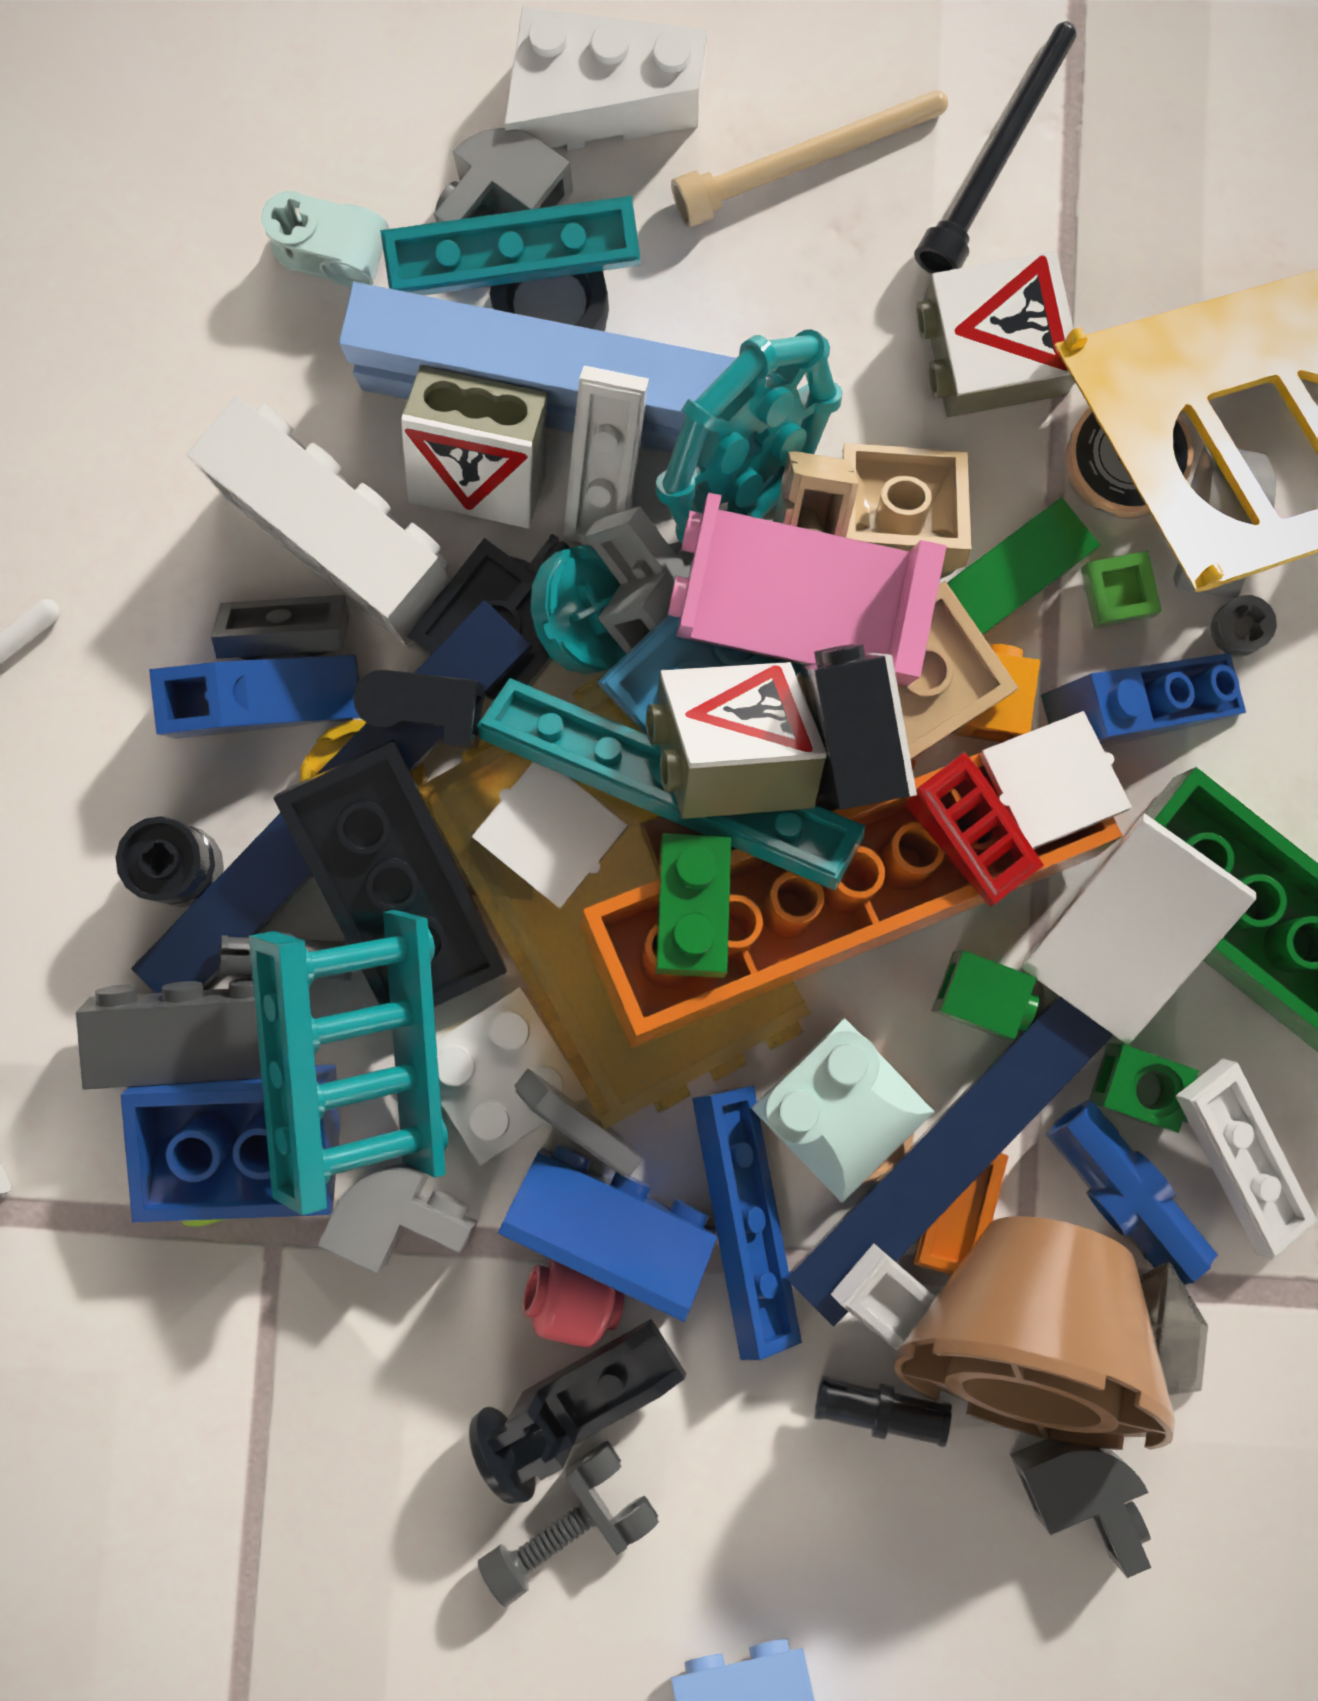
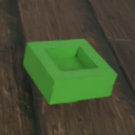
(1121, 589)

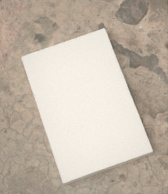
(1138, 929)

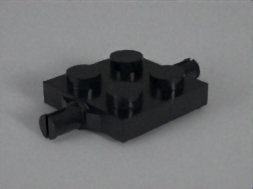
(507, 587)

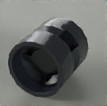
(168, 861)

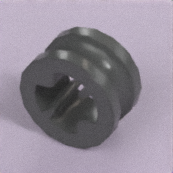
(1262, 631)

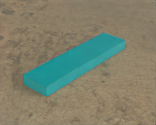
(512, 247)

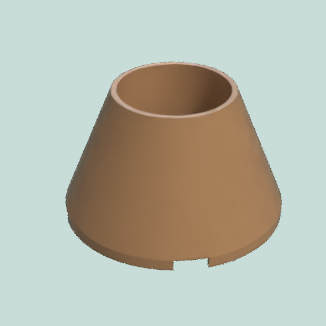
(1045, 1338)

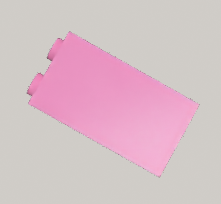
(803, 591)

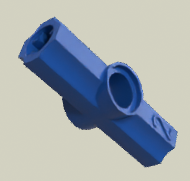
(1130, 1192)

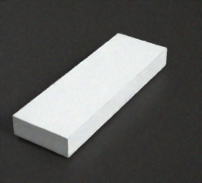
(604, 448)
(1246, 1158)

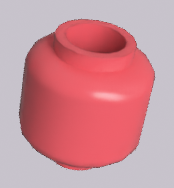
(570, 1305)

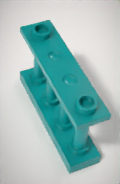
(292, 1036)

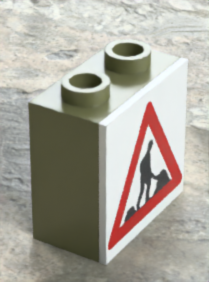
(997, 333)
(474, 446)
(736, 740)

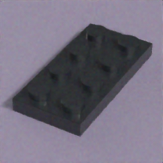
(383, 852)

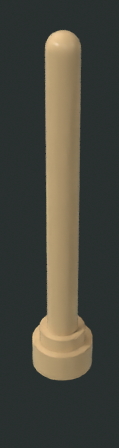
(701, 195)

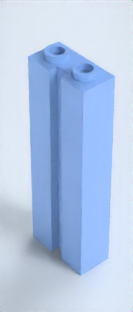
(397, 331)

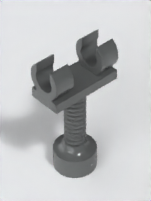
(507, 1570)

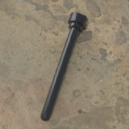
(947, 243)

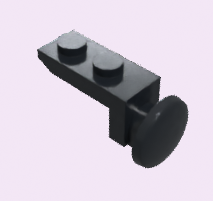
(570, 1409)

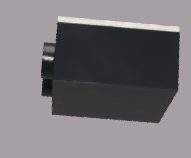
(860, 726)

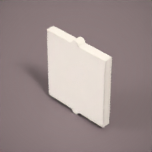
(1055, 780)
(550, 832)

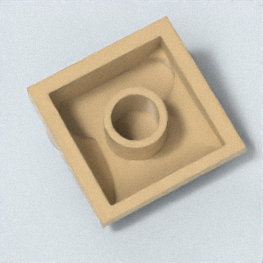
(912, 498)

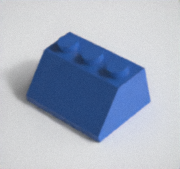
(205, 1150)
(611, 1230)

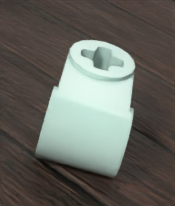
(325, 239)

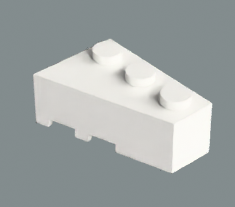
(603, 78)

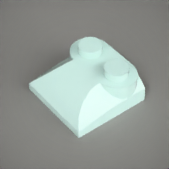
(842, 1109)

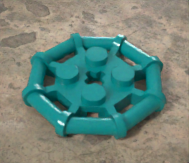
(750, 427)

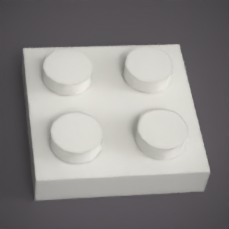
(485, 1061)

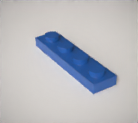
(747, 1223)

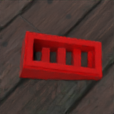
(993, 816)

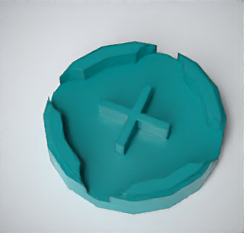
(566, 606)

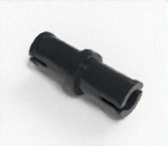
(883, 1411)

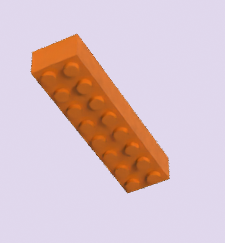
(795, 927)

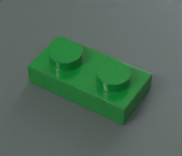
(693, 905)

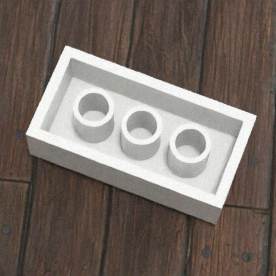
(320, 516)

